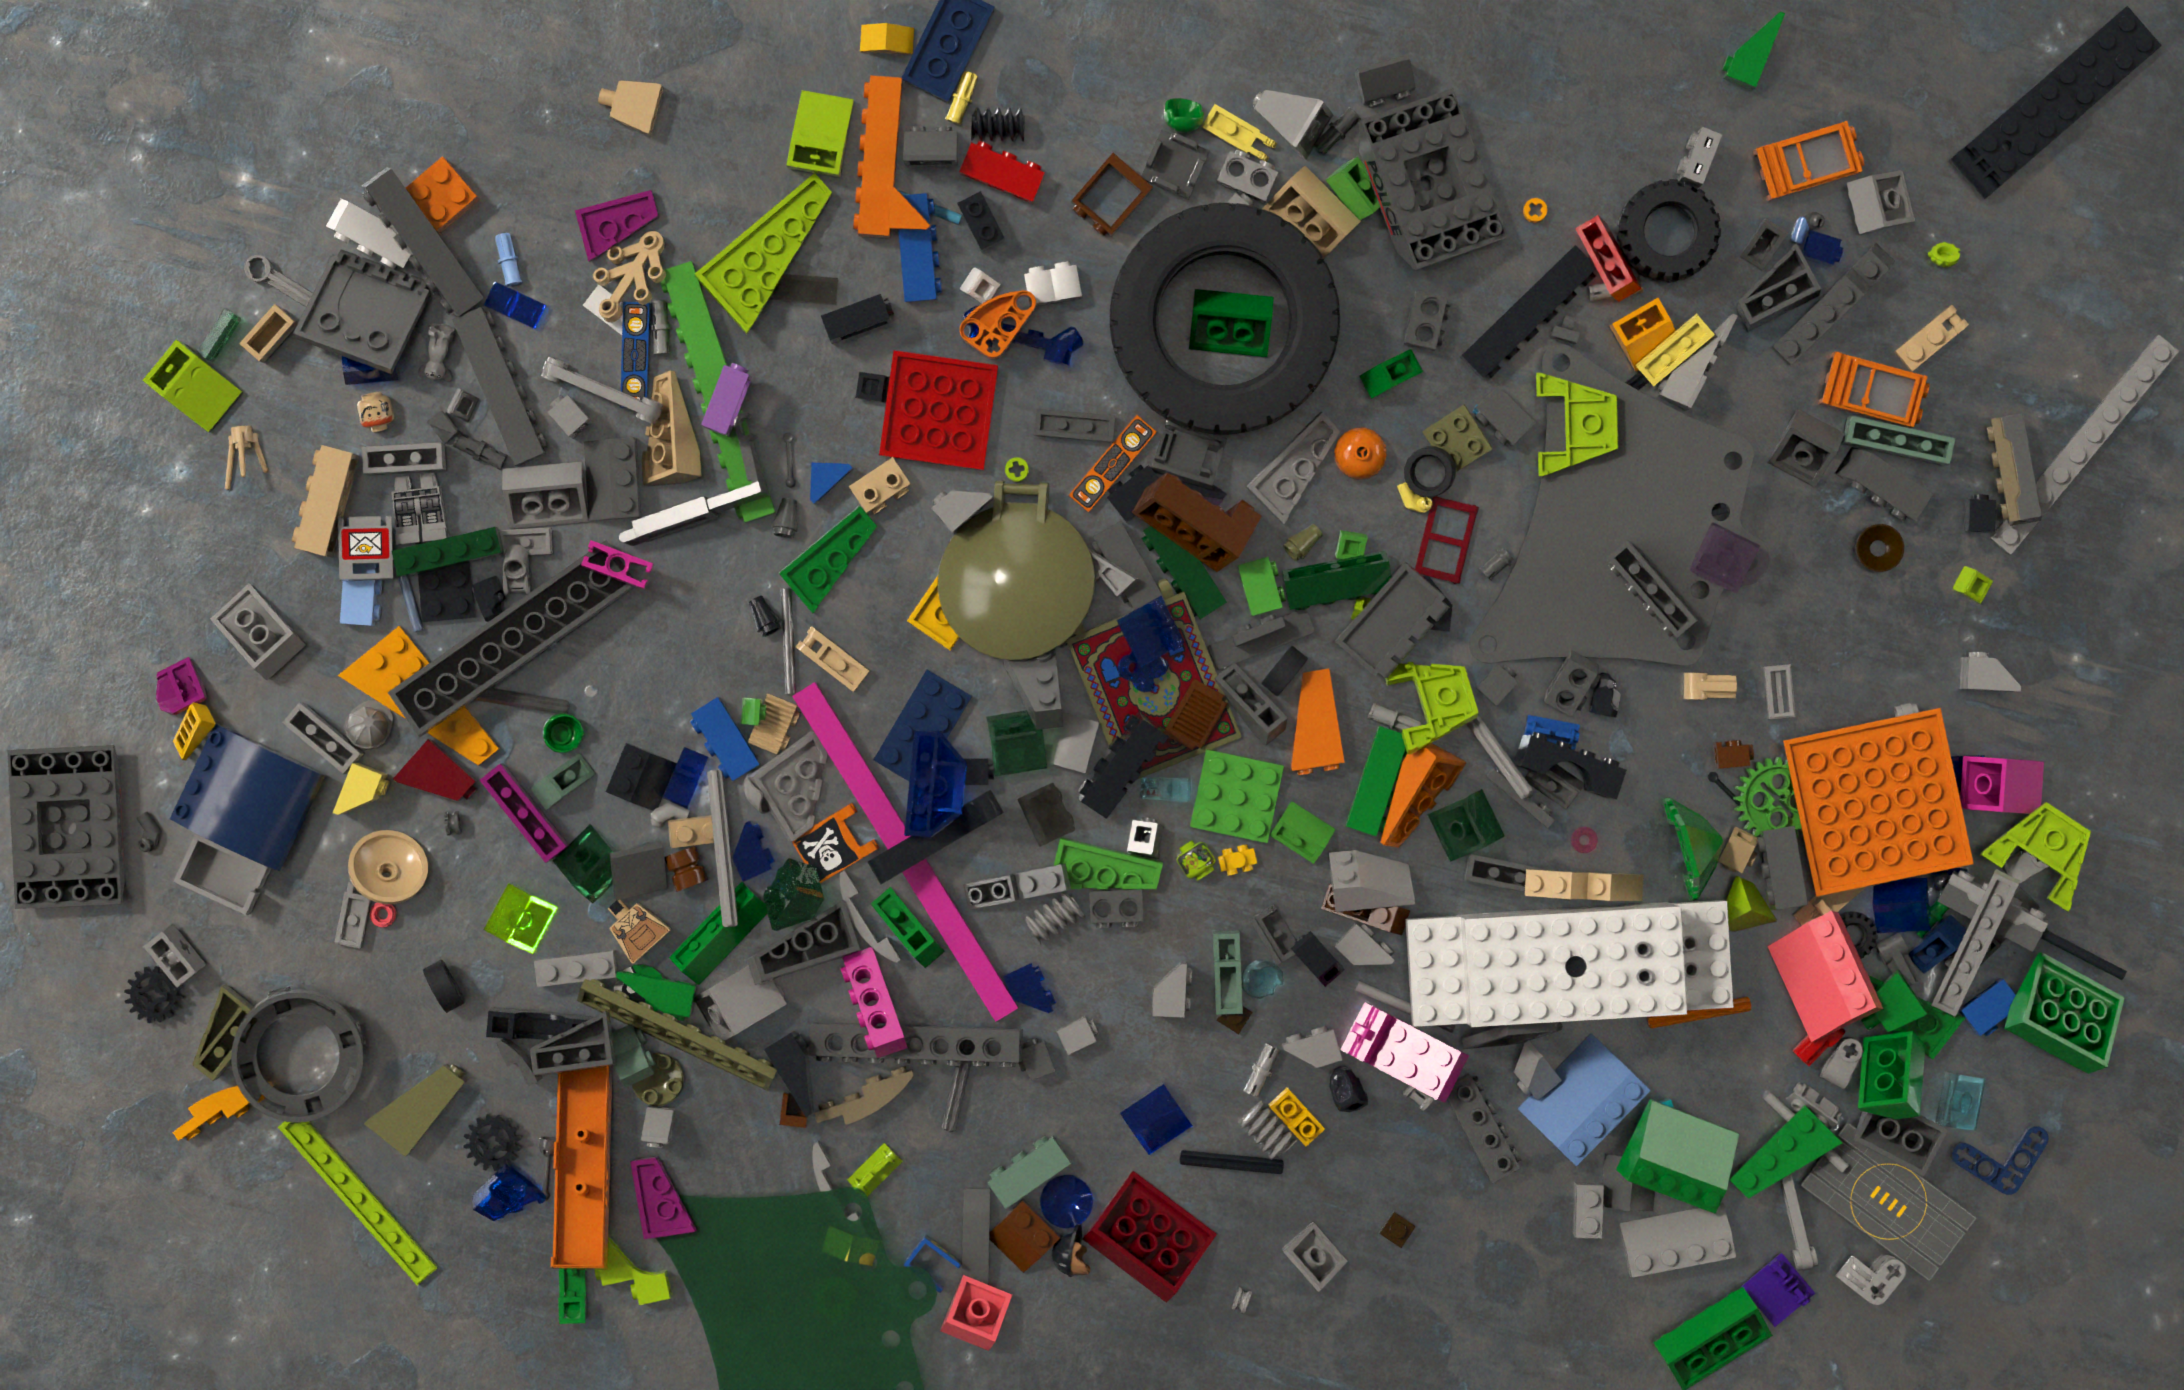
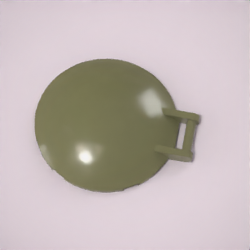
(1016, 577)

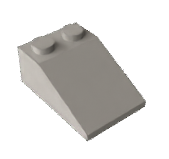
(257, 632)
(1368, 881)

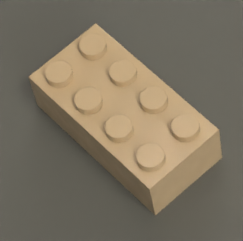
(326, 500)

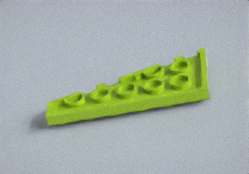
(754, 263)

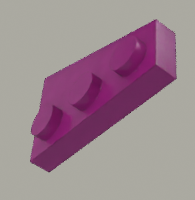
(614, 220)
(658, 1201)

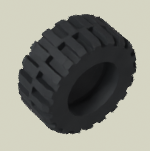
(1677, 195)

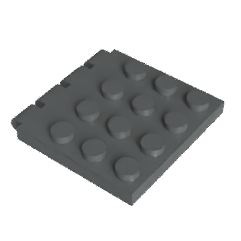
(363, 311)

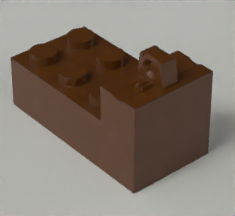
(1195, 523)

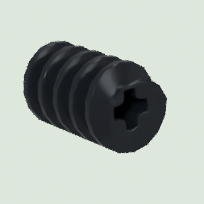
(998, 124)

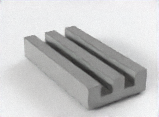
(1769, 697)

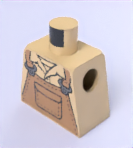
(636, 929)

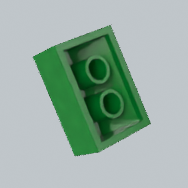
(1231, 322)
(1892, 1075)

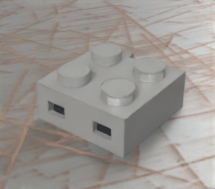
(1702, 151)

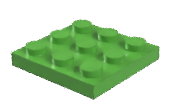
(1237, 796)

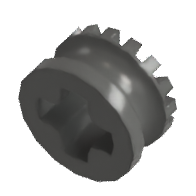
(453, 823)

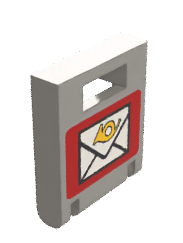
(365, 543)

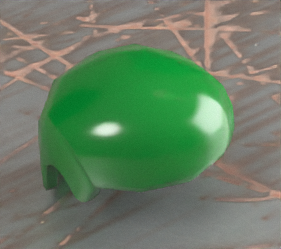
(1183, 115)
(562, 733)

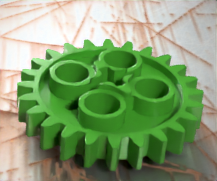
(1760, 816)

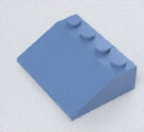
(1588, 1100)

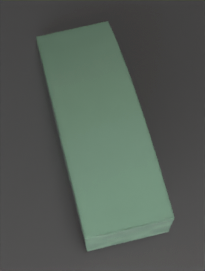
(1227, 972)

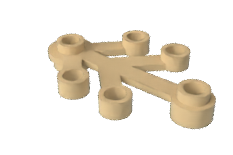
(631, 272)

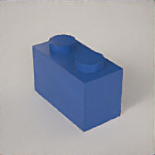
(1988, 1007)

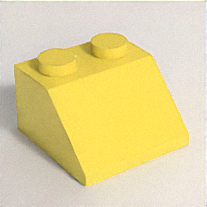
(360, 788)

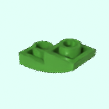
(752, 711)

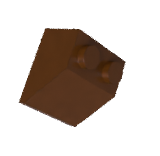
(1023, 1235)

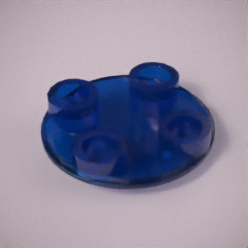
(1066, 1201)

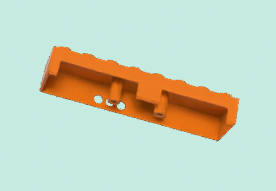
(582, 1169)

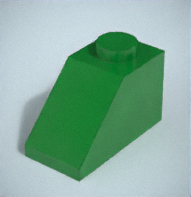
(1391, 373)

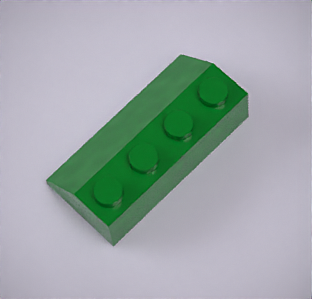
(1713, 1338)

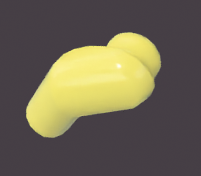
(1413, 501)

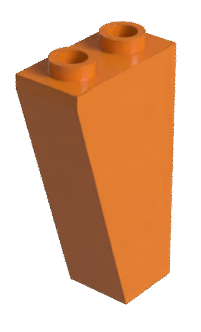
(1316, 728)

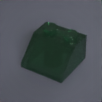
(1466, 825)
(587, 863)

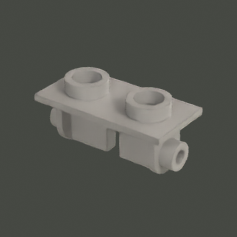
(1824, 1111)

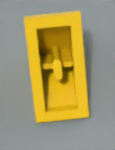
(887, 38)

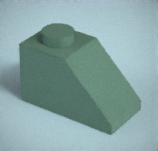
(562, 781)

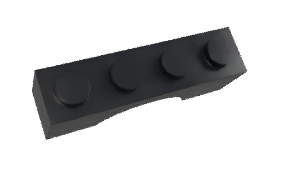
(1599, 776)
(528, 1024)

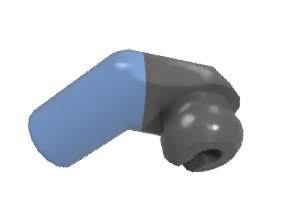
(1805, 224)

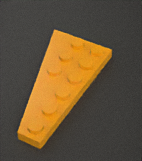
(393, 662)

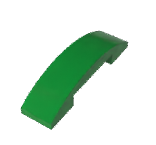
(572, 1296)

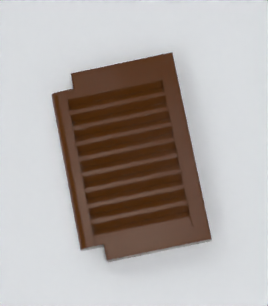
(1196, 715)

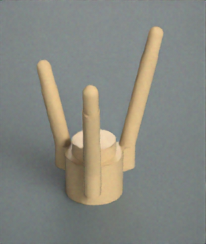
(241, 439)

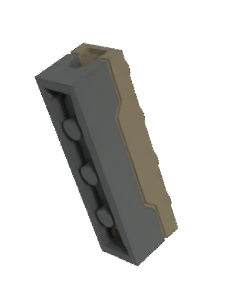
(2015, 469)

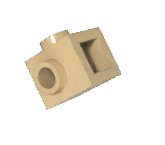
(1739, 851)

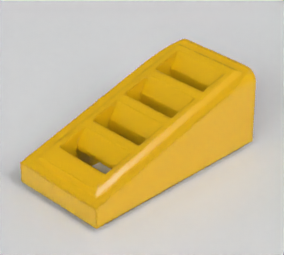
(195, 726)

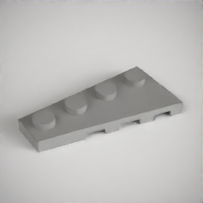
(1288, 474)

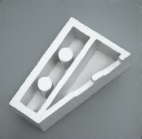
(369, 232)

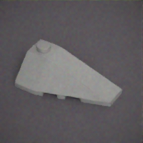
(1688, 378)

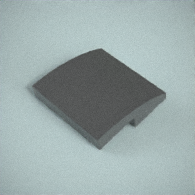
(513, 1053)

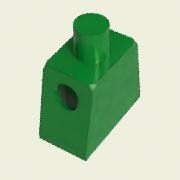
(1898, 1003)

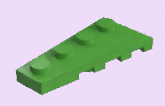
(1106, 868)

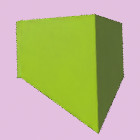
(1747, 906)

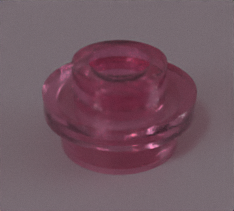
(1592, 840)

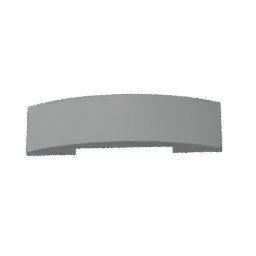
(883, 947)
(821, 1162)

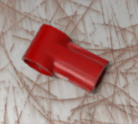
(1810, 1051)

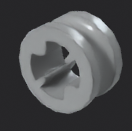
(1241, 1300)

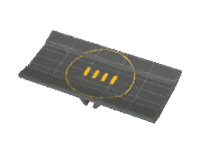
(1890, 1205)

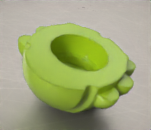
(1944, 255)

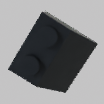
(641, 777)

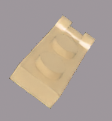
(1930, 339)
(833, 659)

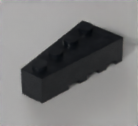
(1122, 764)

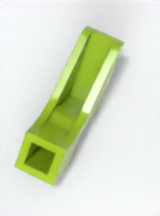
(647, 1286)

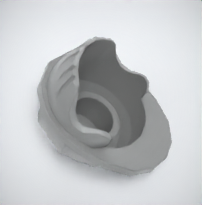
(368, 725)

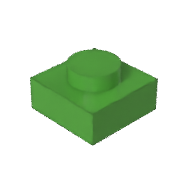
(1350, 544)

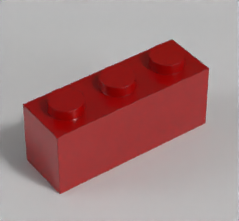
(1002, 171)
(1608, 258)

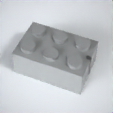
(221, 875)

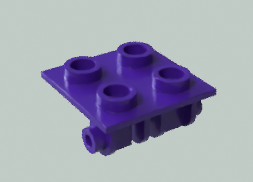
(1778, 1290)

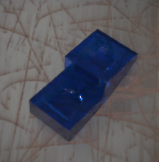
(514, 305)
(685, 777)

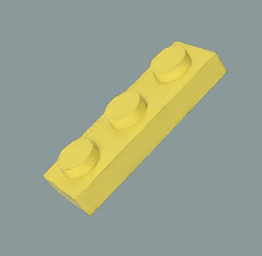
(1675, 349)

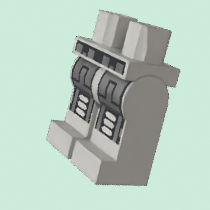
(413, 503)

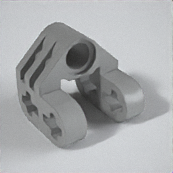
(1862, 1278)

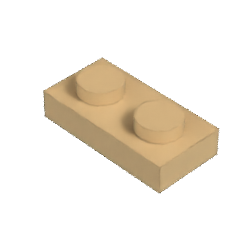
(690, 831)

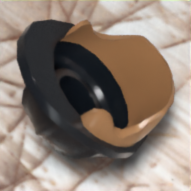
(1068, 1254)

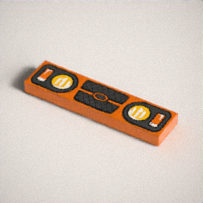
(1112, 463)

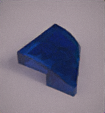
(505, 1194)

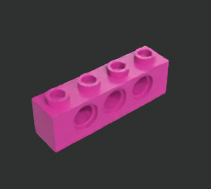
(865, 965)

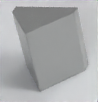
(462, 404)

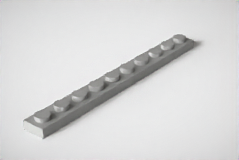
(2091, 436)

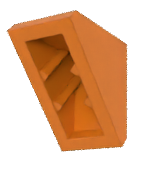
(903, 214)

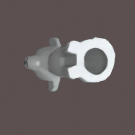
(440, 337)

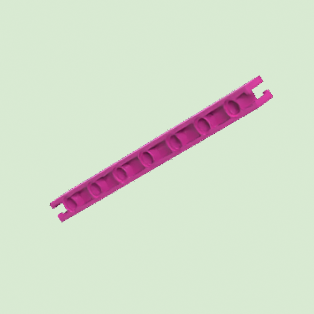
(891, 831)

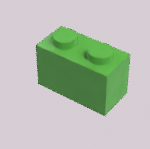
(1354, 188)
(1260, 586)

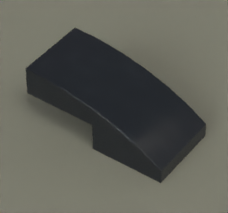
(872, 387)

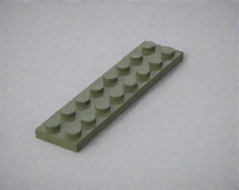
(682, 1037)

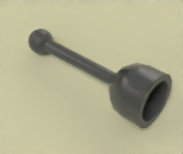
(546, 1147)

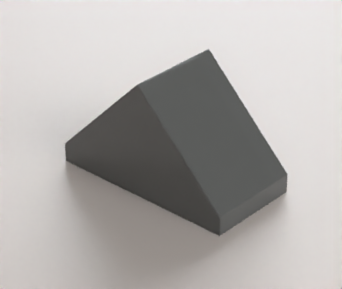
(1764, 243)

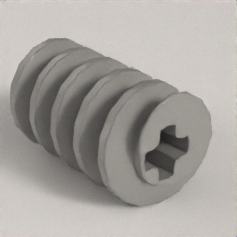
(1054, 917)
(1267, 1130)

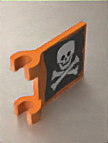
(832, 845)

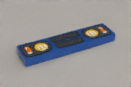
(635, 349)

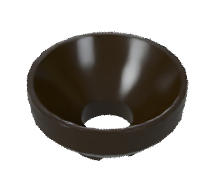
(1893, 547)

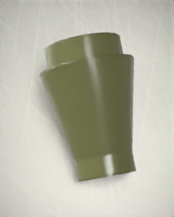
(1302, 542)

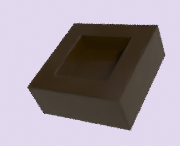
(1235, 1021)
(1397, 1229)

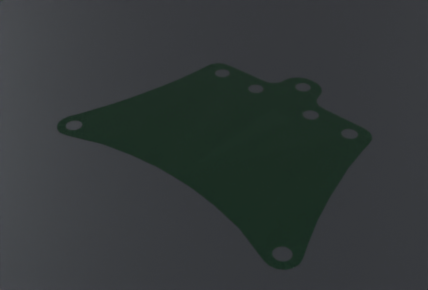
(787, 1303)

